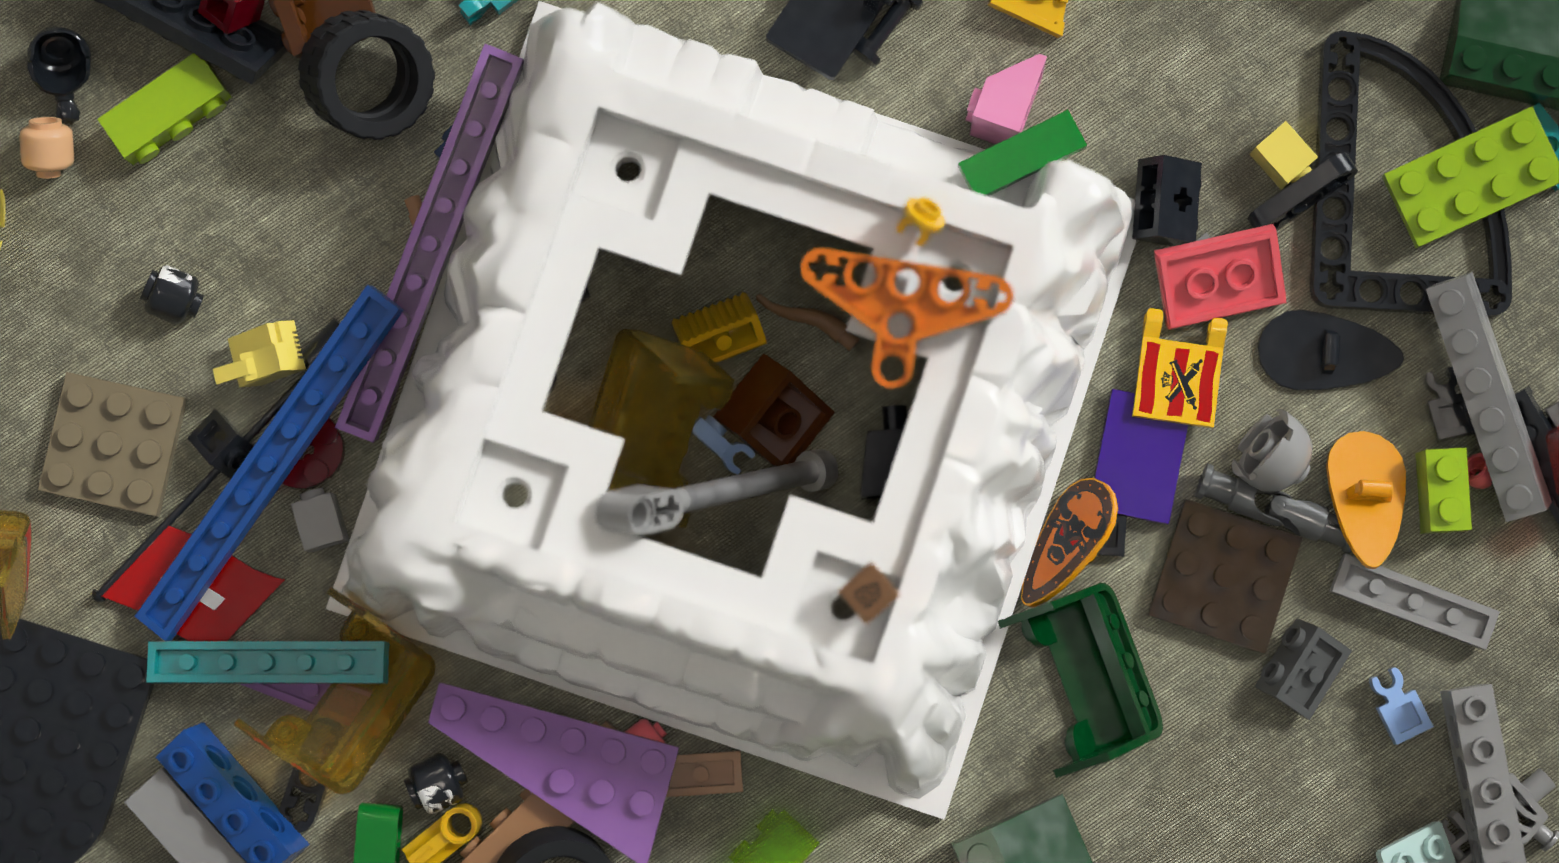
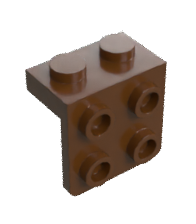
(303, 16)

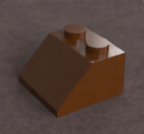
(774, 413)

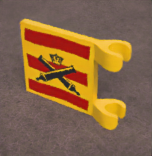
(1178, 378)

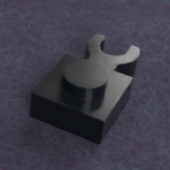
(1448, 411)

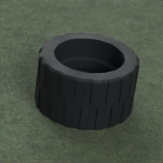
(412, 84)

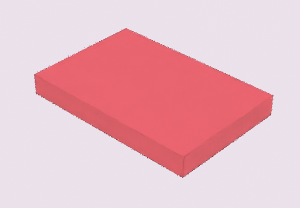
(1220, 276)

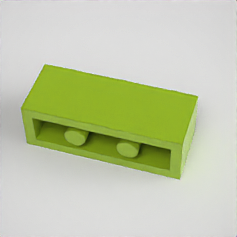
(165, 109)

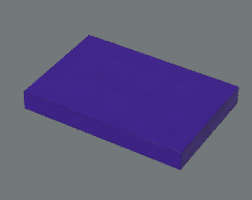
(1140, 460)

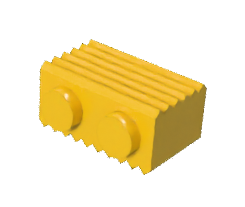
(722, 329)

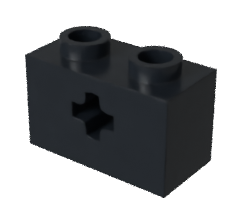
(1167, 200)

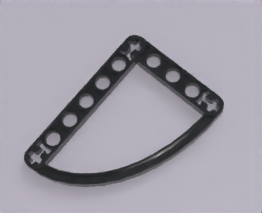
(1347, 110)

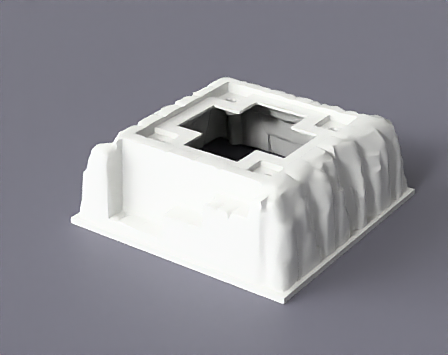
(664, 628)

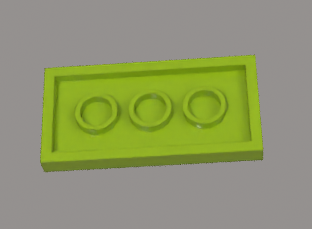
(1473, 177)

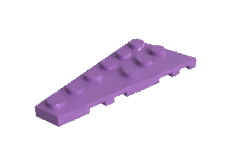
(584, 770)

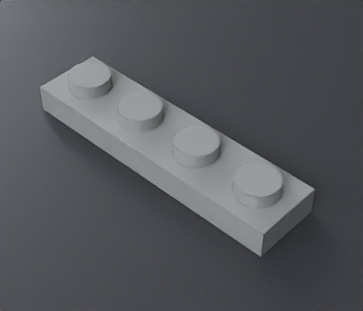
(1415, 602)

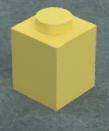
(1284, 156)

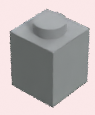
(319, 520)

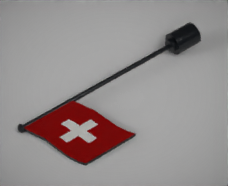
(237, 588)

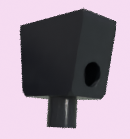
(881, 451)

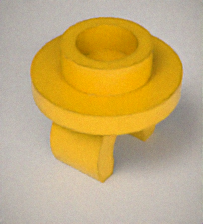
(925, 215)

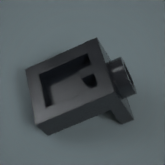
(220, 443)

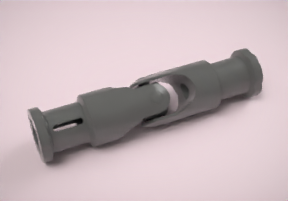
(1298, 516)

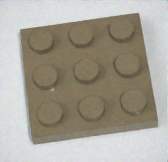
(112, 444)

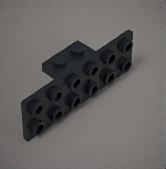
(823, 31)

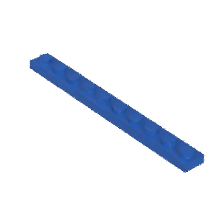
(269, 462)

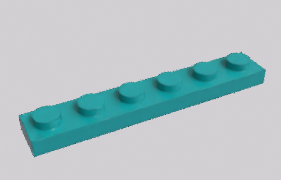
(268, 662)

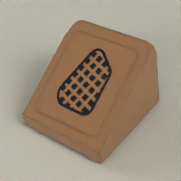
(869, 593)

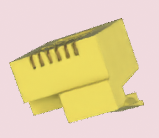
(262, 355)

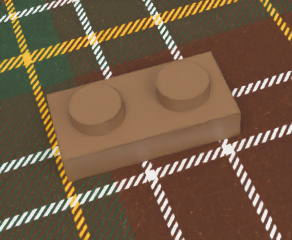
(706, 774)

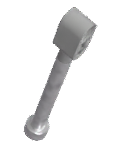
(654, 509)

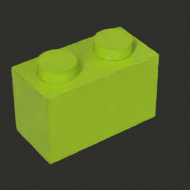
(1443, 490)

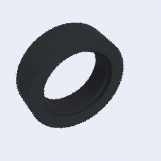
(554, 843)

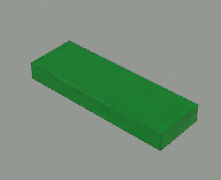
(1022, 154)

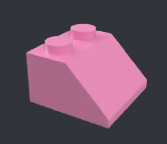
(1005, 101)

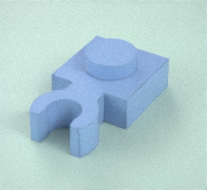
(1403, 712)

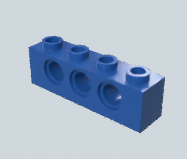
(230, 797)

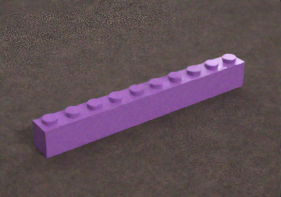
(433, 238)

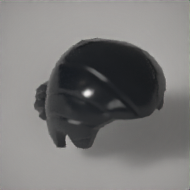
(59, 66)

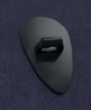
(1324, 352)

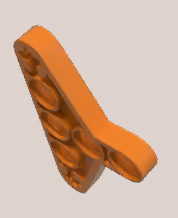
(882, 300)

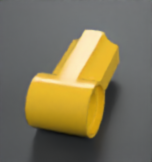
(441, 838)

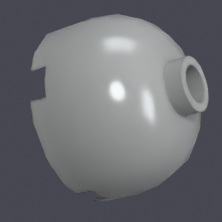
(1274, 453)

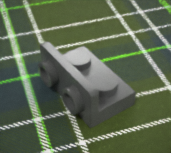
(1303, 667)

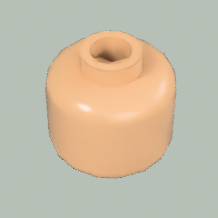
(46, 146)

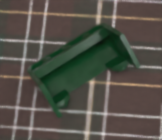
(1098, 673)

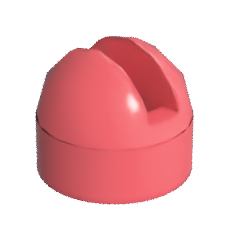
(1477, 463)

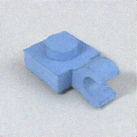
(711, 433)

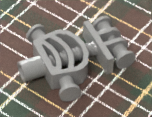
(1526, 795)

